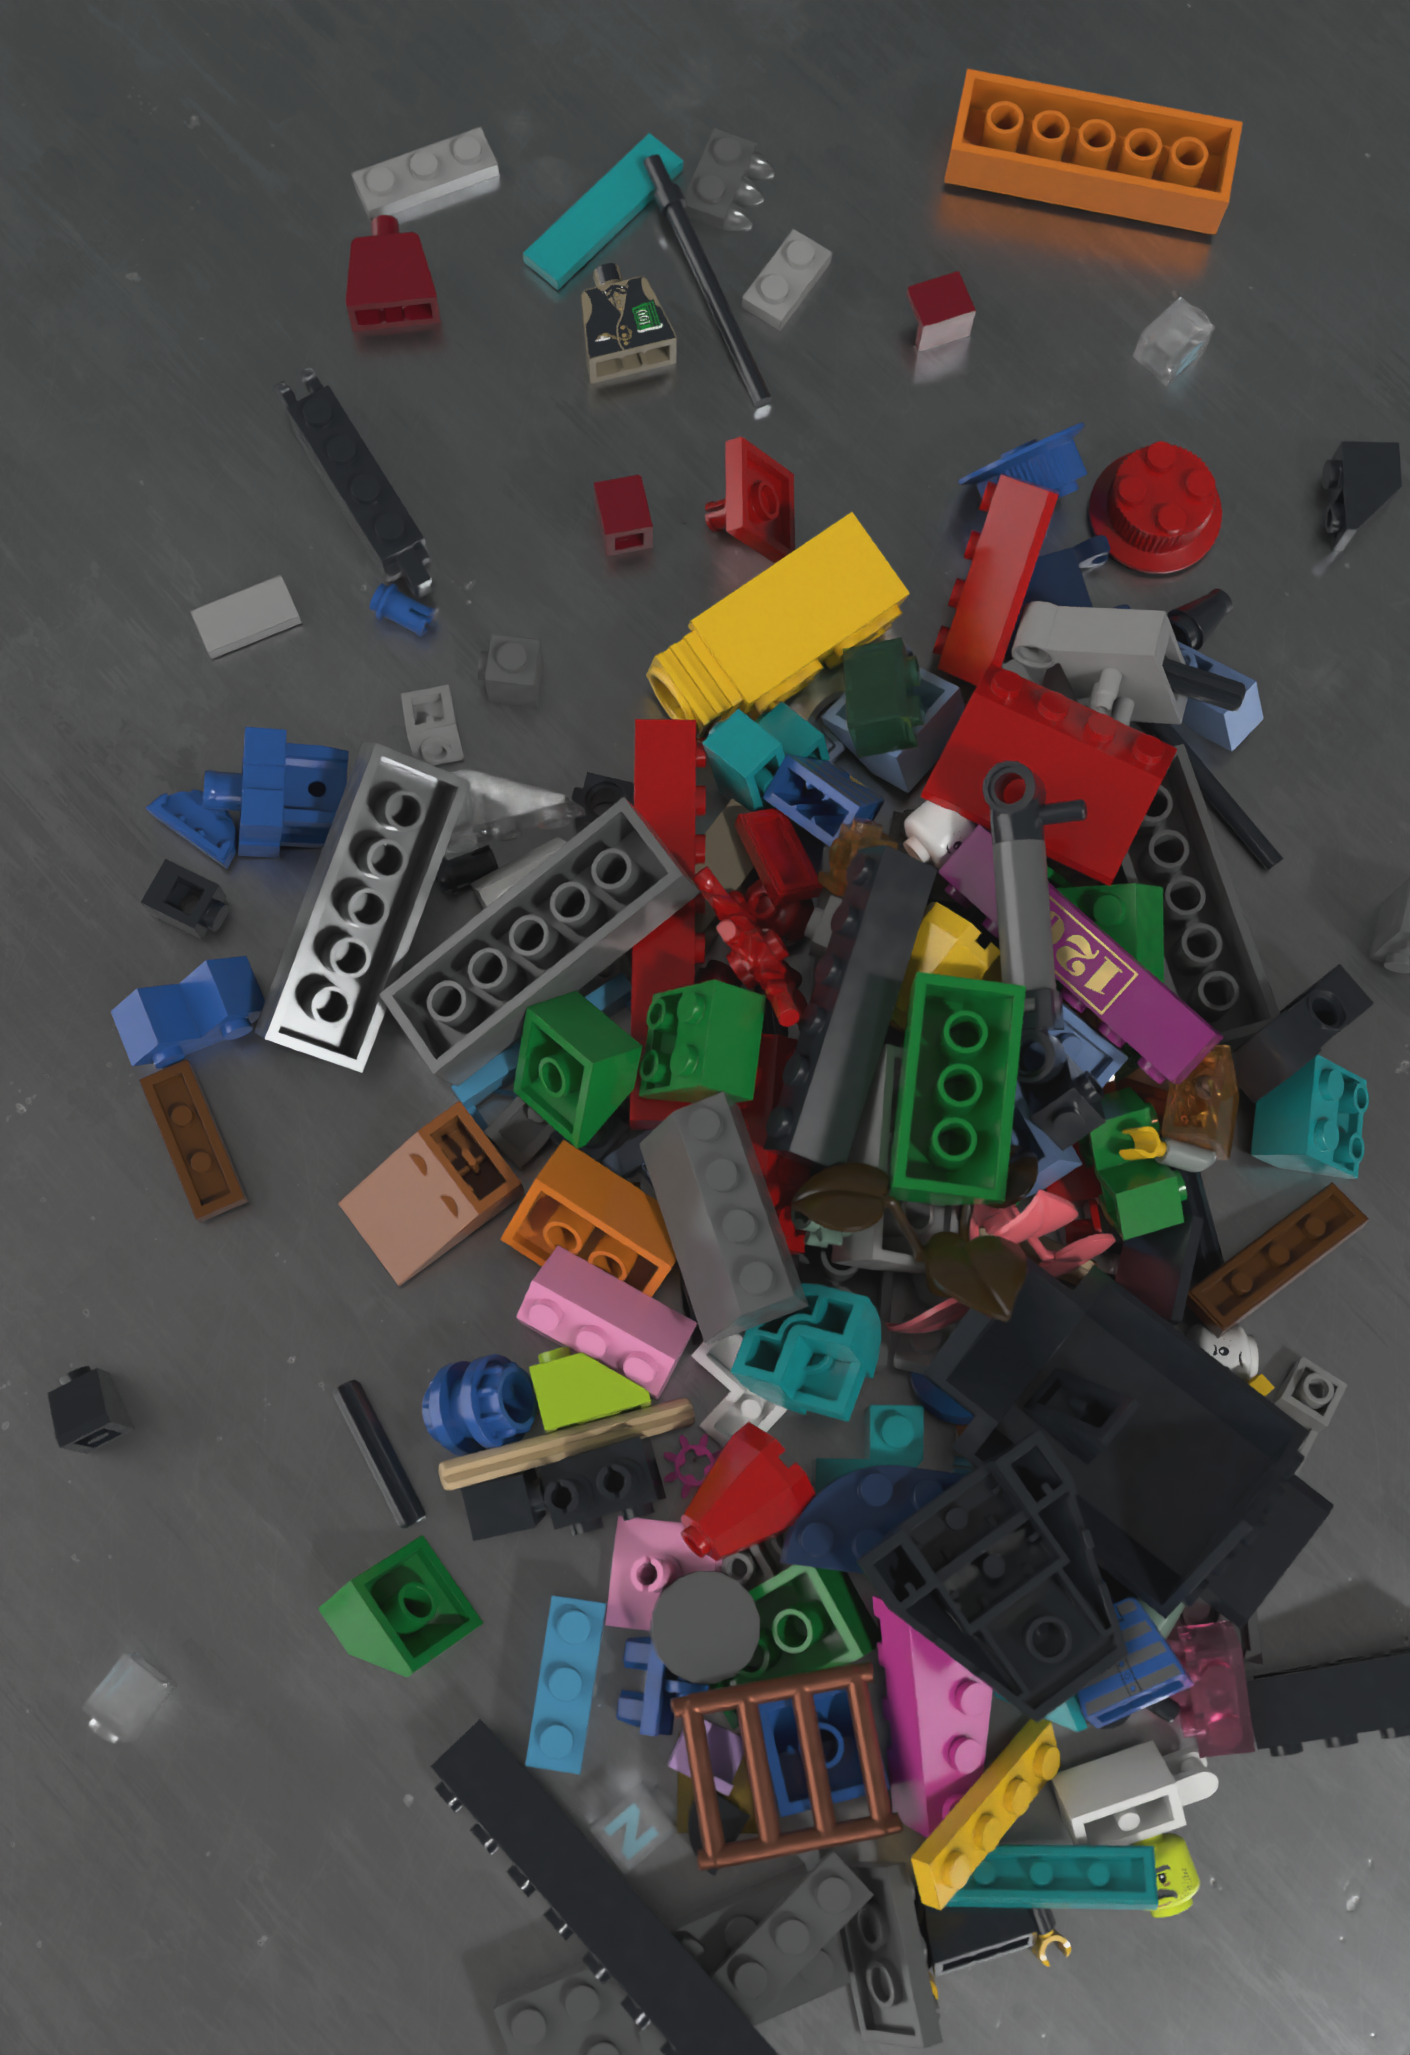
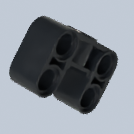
(1298, 1032)

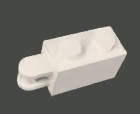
(1131, 1794)

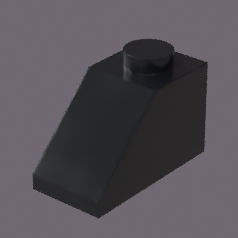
(87, 1410)

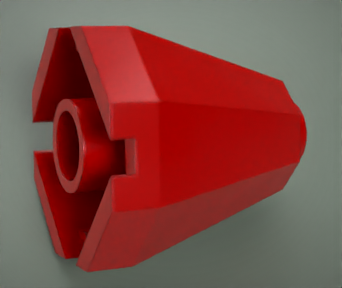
(745, 1497)

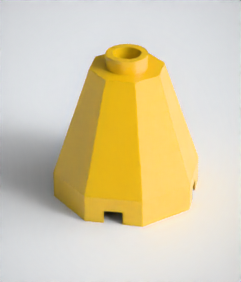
(949, 948)

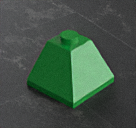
(401, 1611)

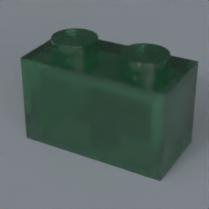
(881, 697)

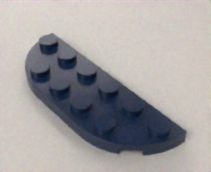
(858, 1512)

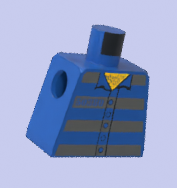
(831, 799)
(1141, 1677)

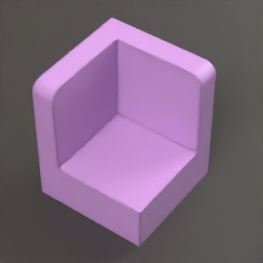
(725, 1754)

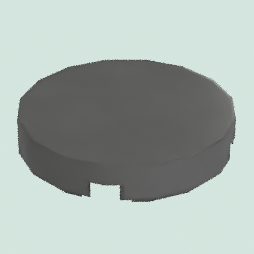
(704, 1627)

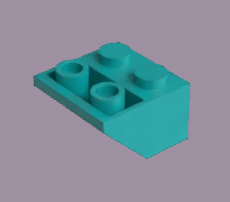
(1313, 1121)

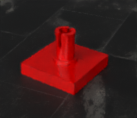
(757, 501)

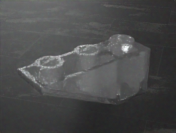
(504, 809)

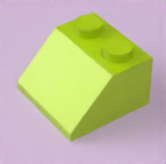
(581, 1390)

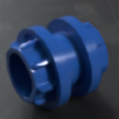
(479, 1404)

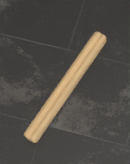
(564, 1443)

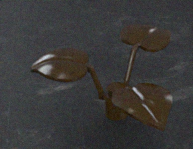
(975, 1272)

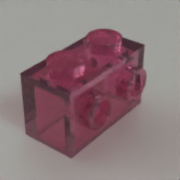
(1218, 1702)

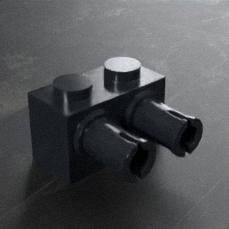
(602, 1484)

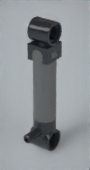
(1025, 906)

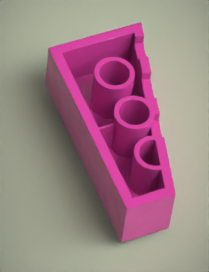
(935, 1724)

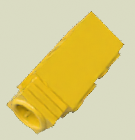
(780, 629)

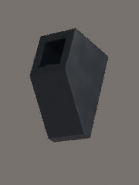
(1361, 486)

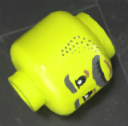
(1174, 1874)

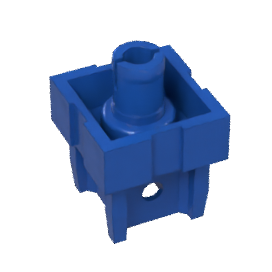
(282, 794)

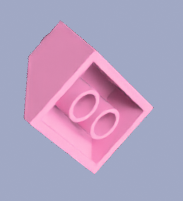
(606, 1320)

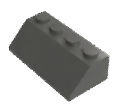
(721, 1219)

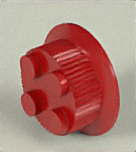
(1156, 508)

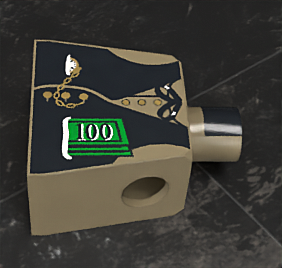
(624, 326)

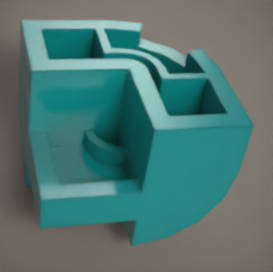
(813, 1354)

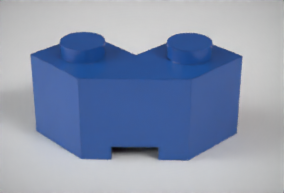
(179, 1019)

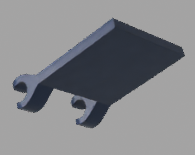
(1060, 580)

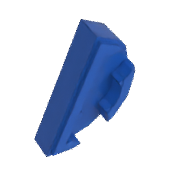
(205, 829)

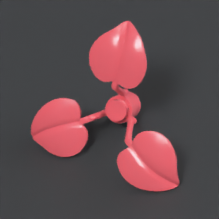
(1041, 1217)

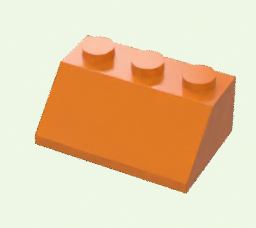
(595, 1218)

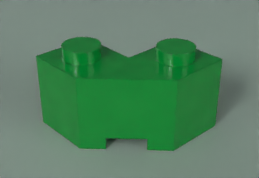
(1135, 1193)

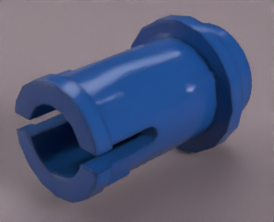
(401, 609)

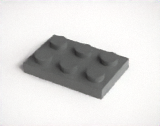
(889, 1961)

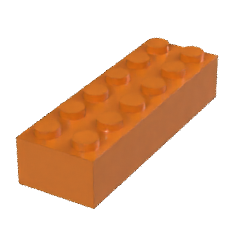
(1093, 152)

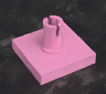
(644, 1563)

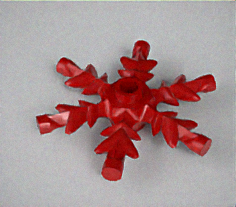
(755, 955)

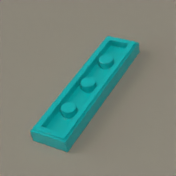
(599, 214)
(1063, 1878)

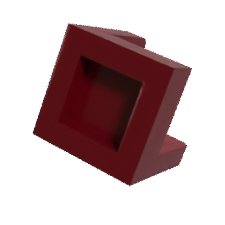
(941, 310)
(623, 515)

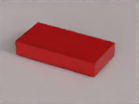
(778, 856)

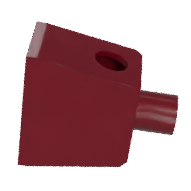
(389, 280)

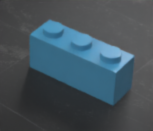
(566, 1684)

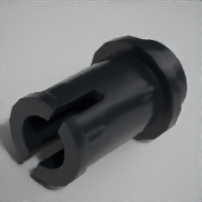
(465, 869)

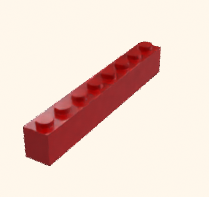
(669, 801)

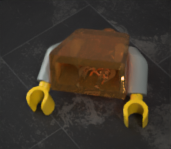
(1196, 1118)

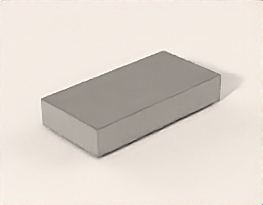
(246, 617)

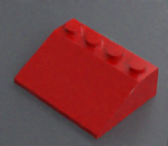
(1071, 751)

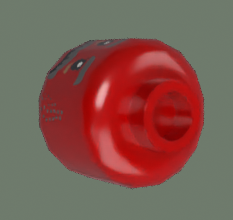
(786, 919)

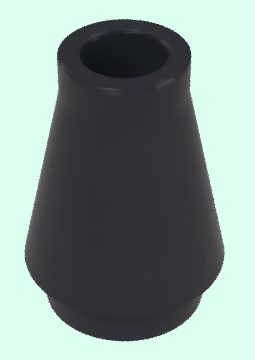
(1199, 618)

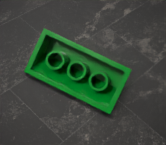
(956, 1091)

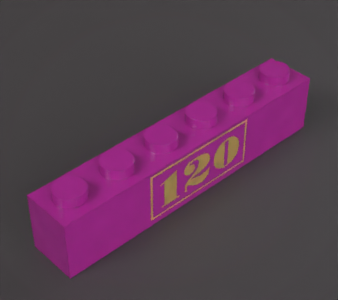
(1095, 972)

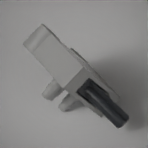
(1117, 662)

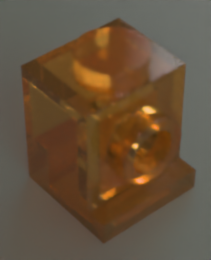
(854, 836)

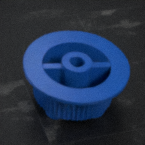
(1046, 462)

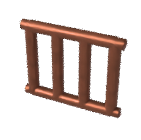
(771, 1841)

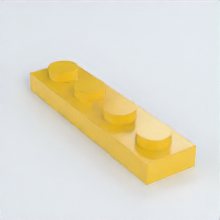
(985, 1813)

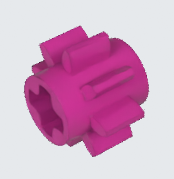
(700, 1451)

